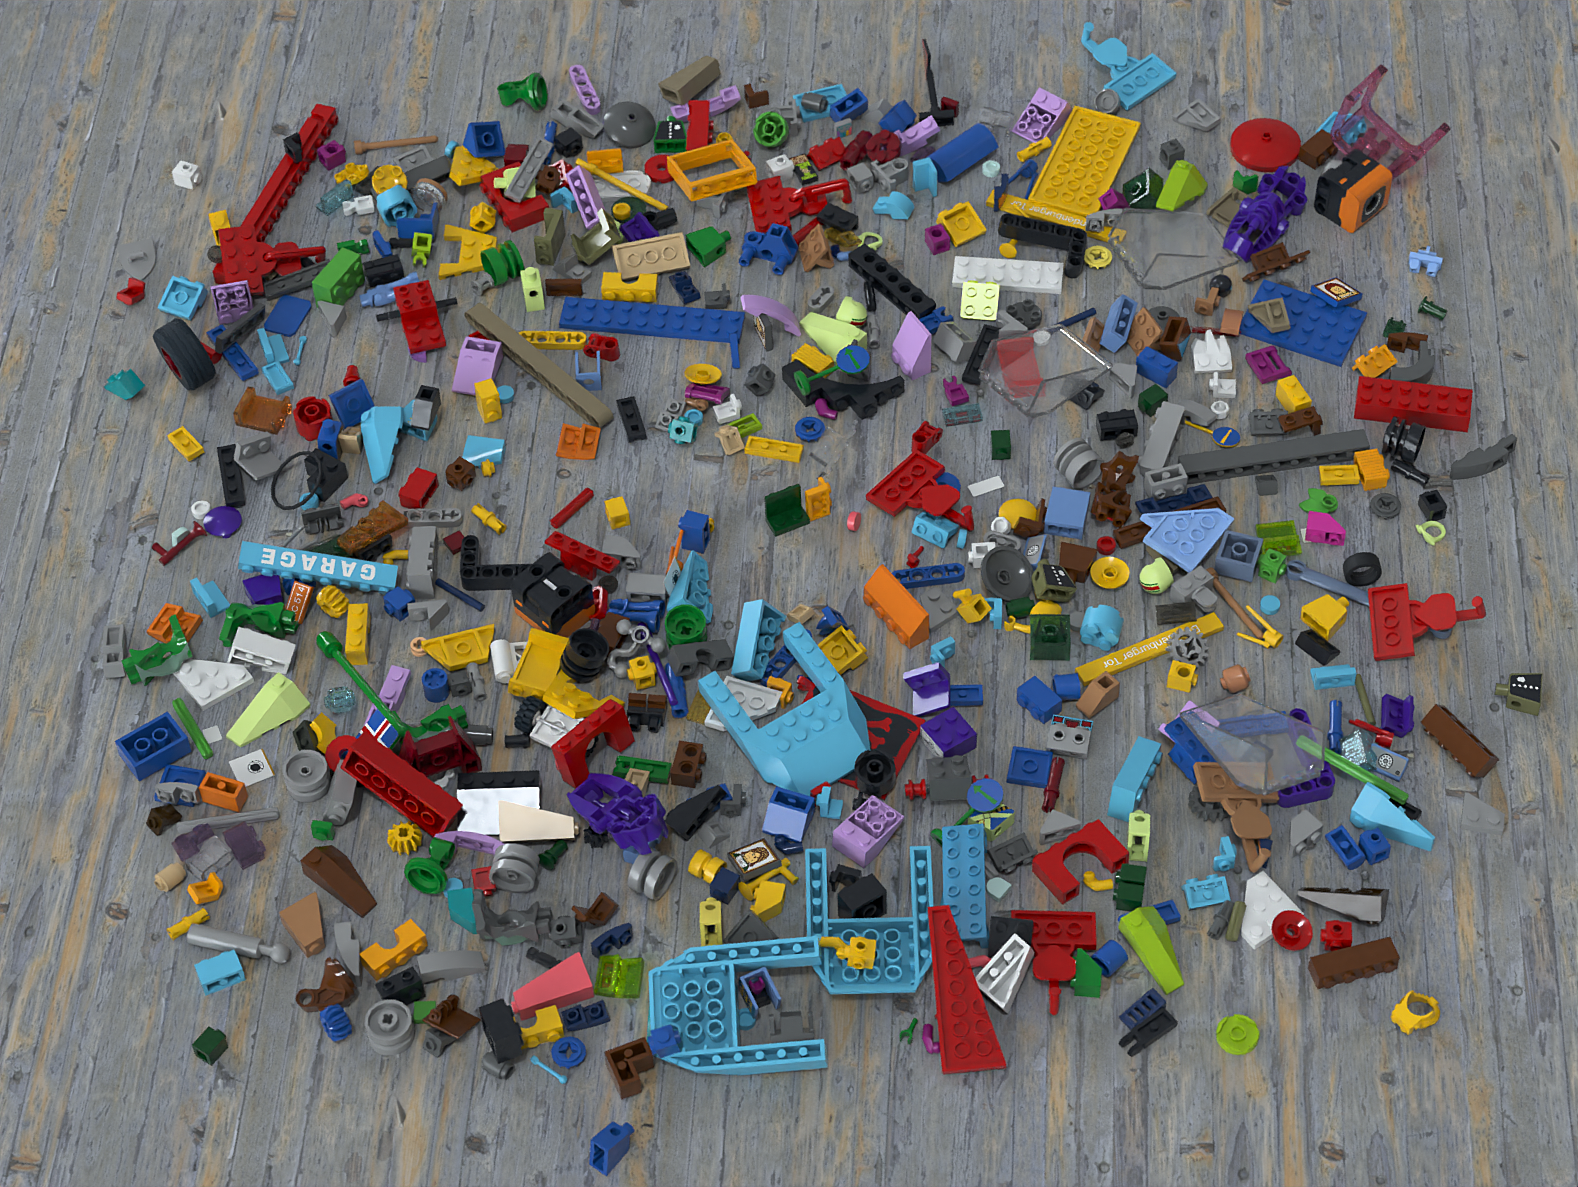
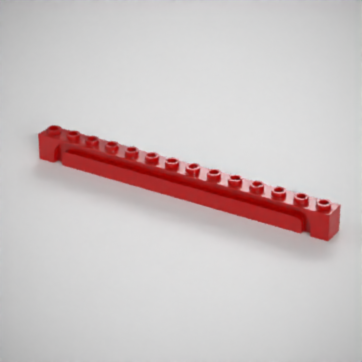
(287, 177)

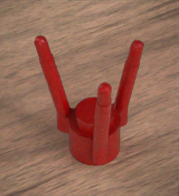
(1383, 737)

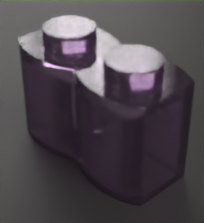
(244, 844)

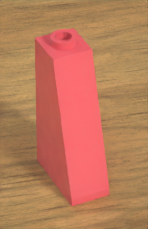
(559, 986)

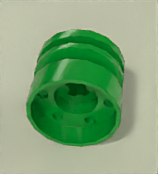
(502, 262)
(685, 625)

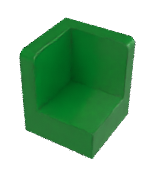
(1246, 184)

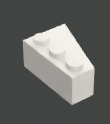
(260, 651)
(1005, 972)

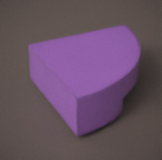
(420, 356)

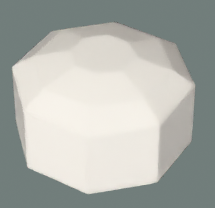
(1221, 409)
(1001, 525)

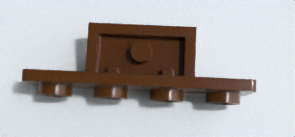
(1272, 258)

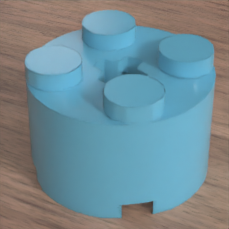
(395, 204)
(1101, 627)

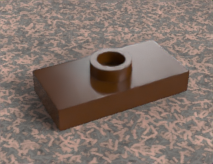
(563, 287)

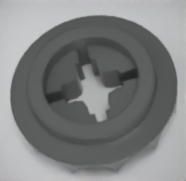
(1387, 500)

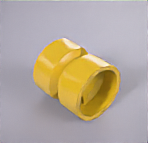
(705, 866)

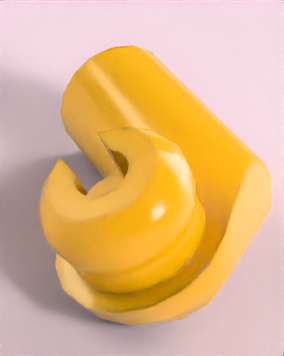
(395, 554)
(1095, 884)
(835, 942)

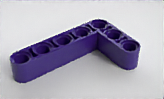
(1317, 789)

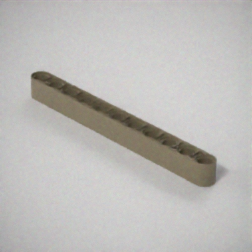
(539, 366)

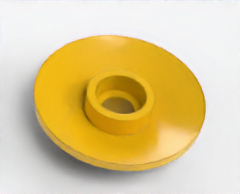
(703, 373)
(1108, 567)

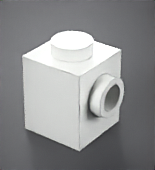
(781, 167)
(186, 175)

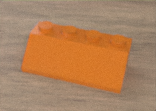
(897, 607)

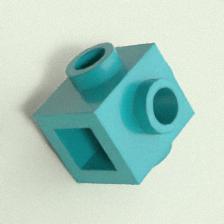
(683, 430)

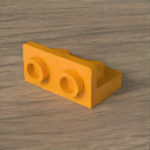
(607, 160)
(1376, 362)
(818, 500)

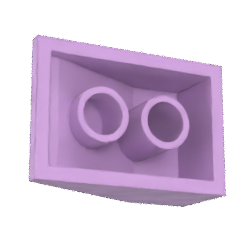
(912, 348)

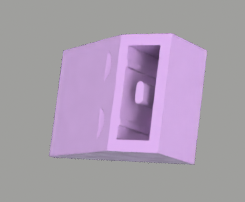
(1042, 116)
(232, 301)
(477, 362)
(866, 831)

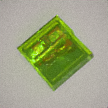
(1279, 537)
(619, 977)

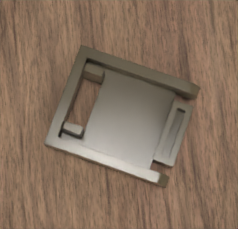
(1226, 207)

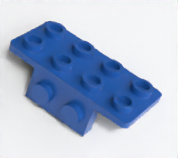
(1187, 748)

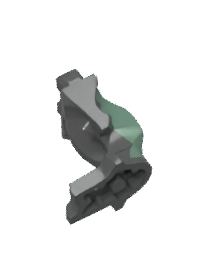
(520, 924)

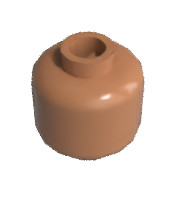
(1235, 678)

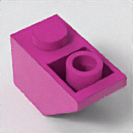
(1324, 529)

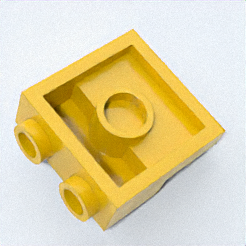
(961, 223)
(843, 650)

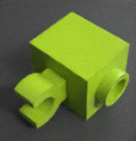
(421, 247)

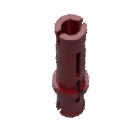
(1052, 791)

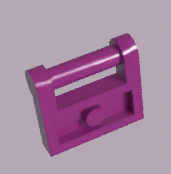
(1264, 368)
(707, 392)

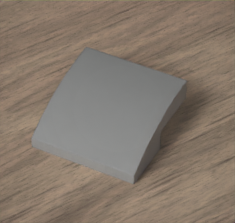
(413, 158)

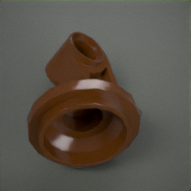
(334, 989)

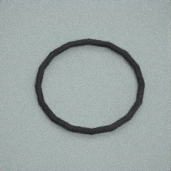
(279, 471)

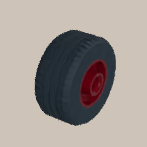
(184, 354)

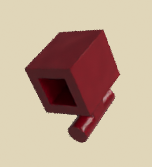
(515, 153)

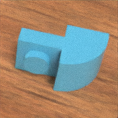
(896, 204)

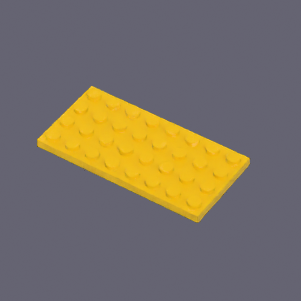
(1084, 161)

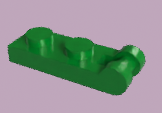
(658, 770)

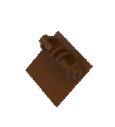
(450, 1018)

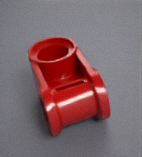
(606, 345)
(925, 437)

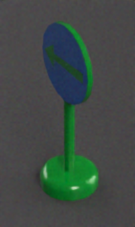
(849, 360)
(982, 796)

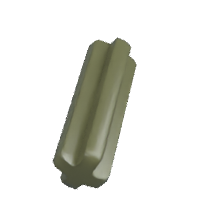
(1235, 921)

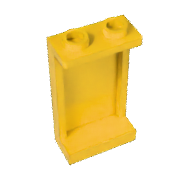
(537, 664)

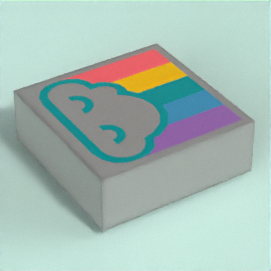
(843, 128)

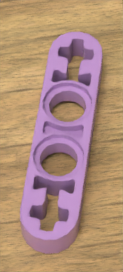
(586, 89)

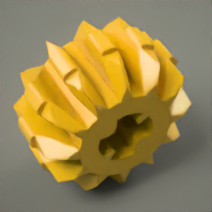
(332, 601)
(404, 838)

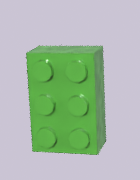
(339, 278)

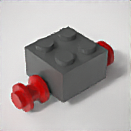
(946, 779)

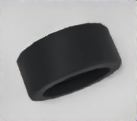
(1360, 560)

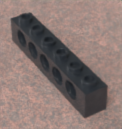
(890, 282)

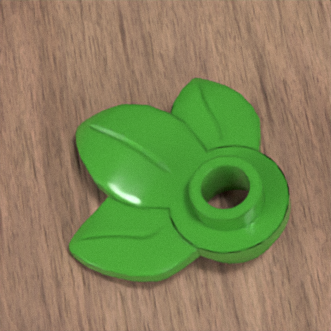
(1319, 502)

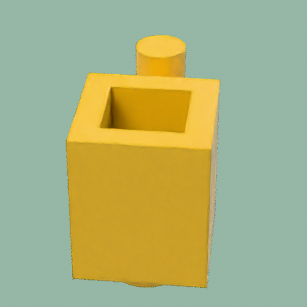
(972, 607)

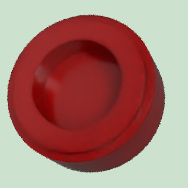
(1106, 545)

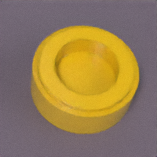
(621, 211)

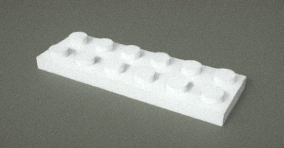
(1010, 274)

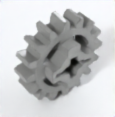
(1196, 647)

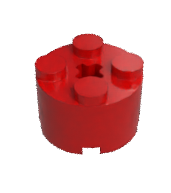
(310, 415)

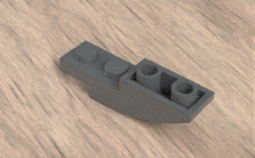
(1482, 462)

